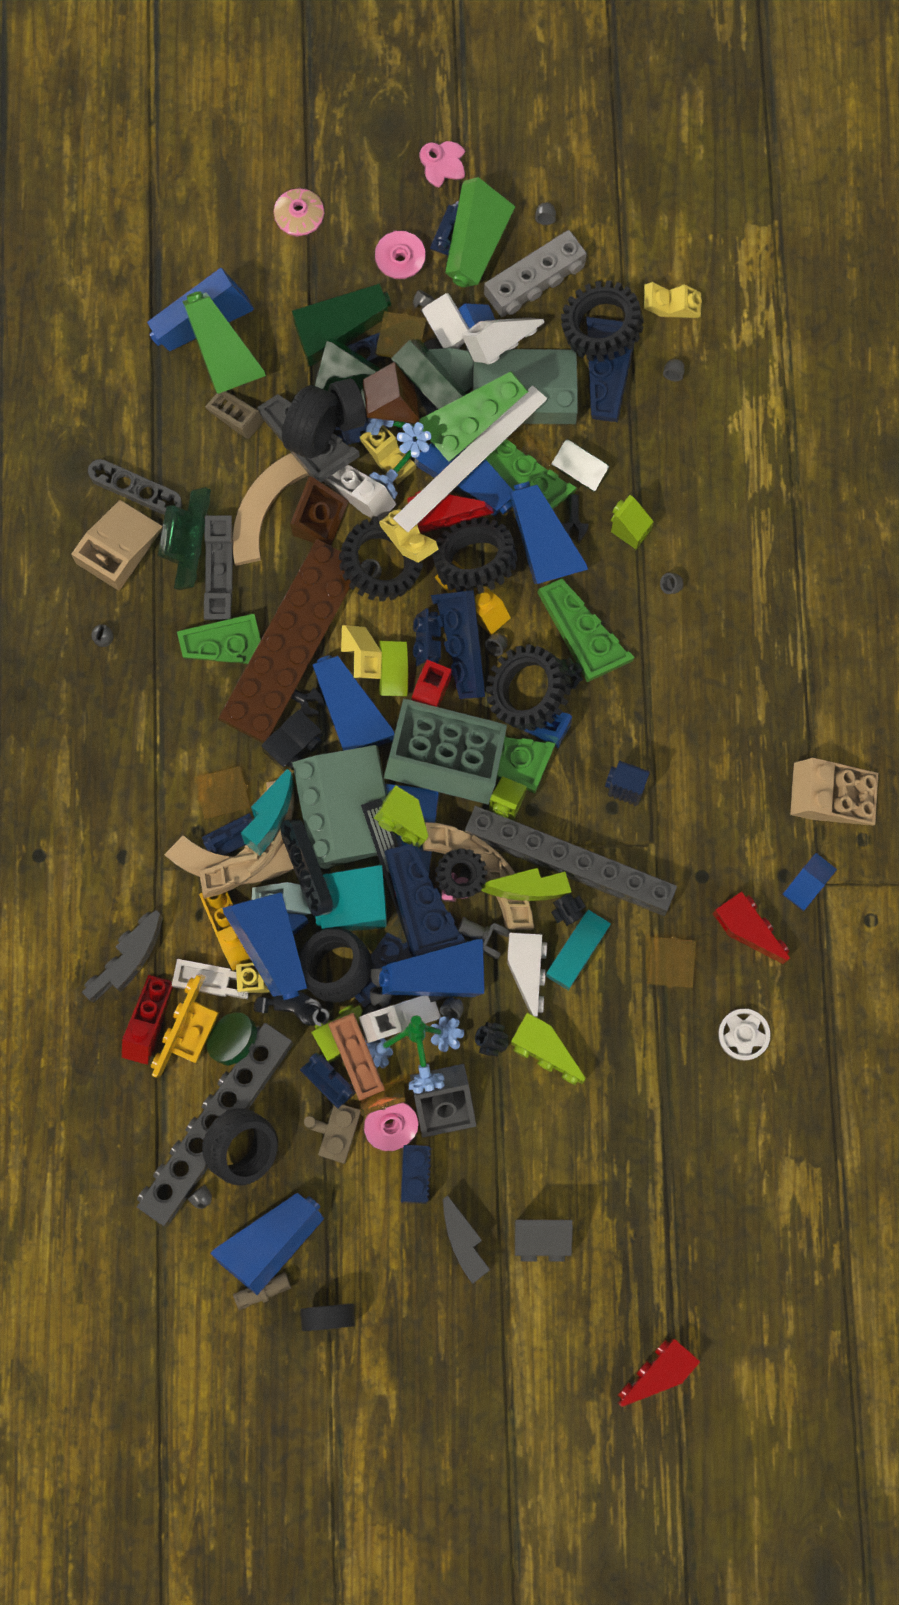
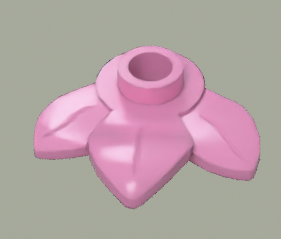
(445, 165)

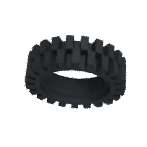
(593, 297)
(471, 534)
(360, 578)
(505, 673)

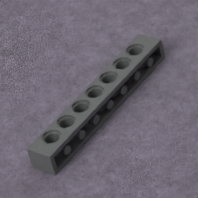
(575, 861)
(165, 1210)

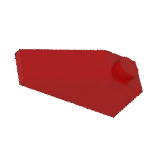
(452, 511)

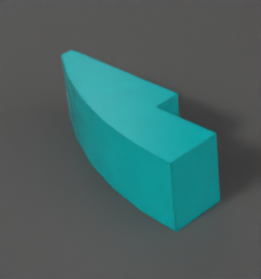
(269, 814)
(578, 950)

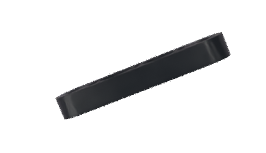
(306, 867)

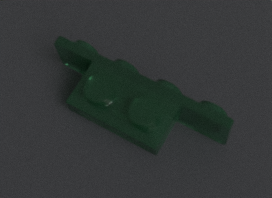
(183, 537)

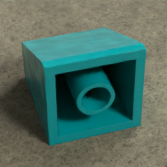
(356, 899)

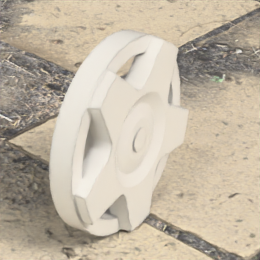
(744, 1034)

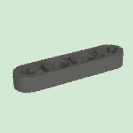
(136, 485)

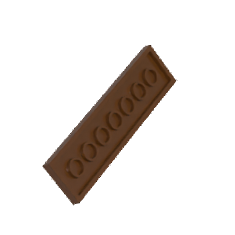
(288, 644)

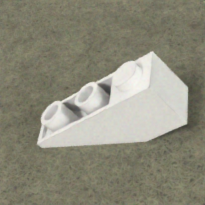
(493, 337)
(362, 492)
(524, 963)
(397, 1017)

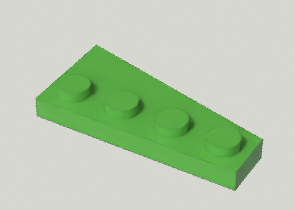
(469, 416)
(520, 468)
(583, 633)
(524, 761)

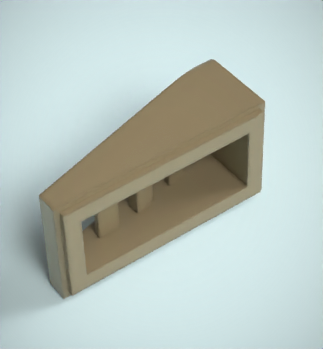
(248, 421)

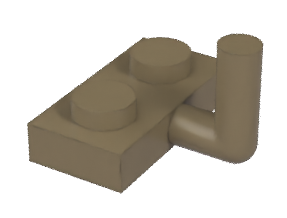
(338, 1132)

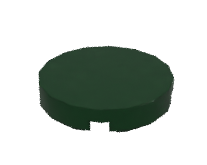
(231, 1038)

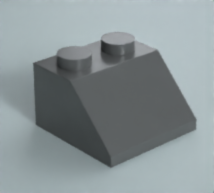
(447, 1107)
(543, 1238)

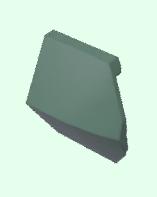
(457, 364)

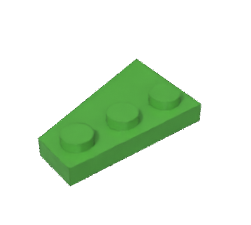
(222, 641)

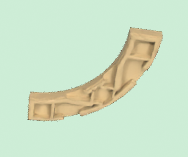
(258, 502)
(446, 838)
(193, 858)
(242, 866)

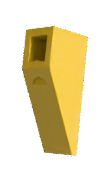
(489, 607)
(226, 936)

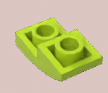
(394, 668)

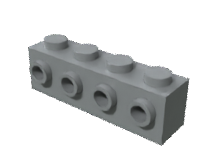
(535, 274)

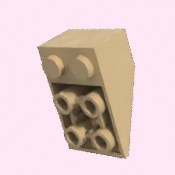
(116, 544)
(833, 792)

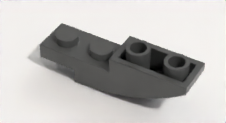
(136, 949)

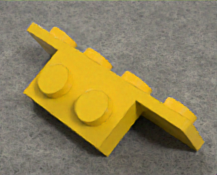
(190, 1029)

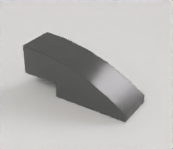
(463, 1241)

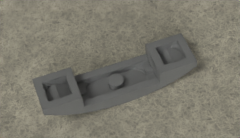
(218, 568)

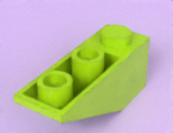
(543, 1043)

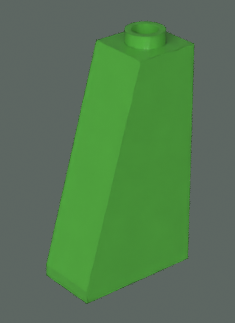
(476, 232)
(221, 348)

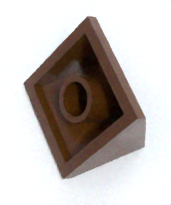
(390, 396)
(318, 513)

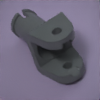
(477, 931)

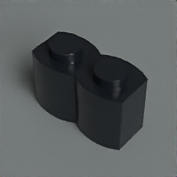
(292, 741)

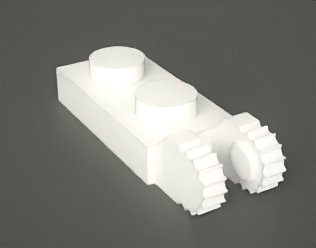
(215, 982)

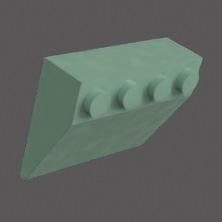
(548, 371)
(446, 751)
(331, 799)

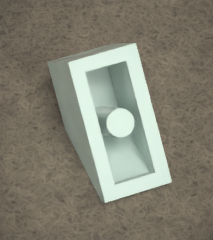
(292, 896)

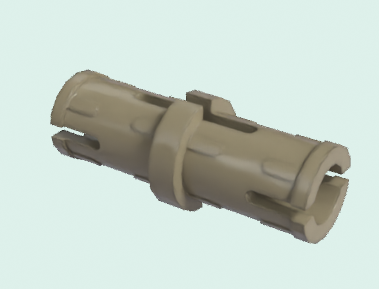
(276, 1285)

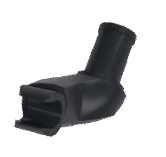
(303, 1007)

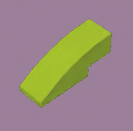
(529, 886)

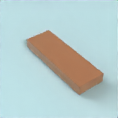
(356, 1056)

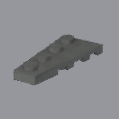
(333, 457)

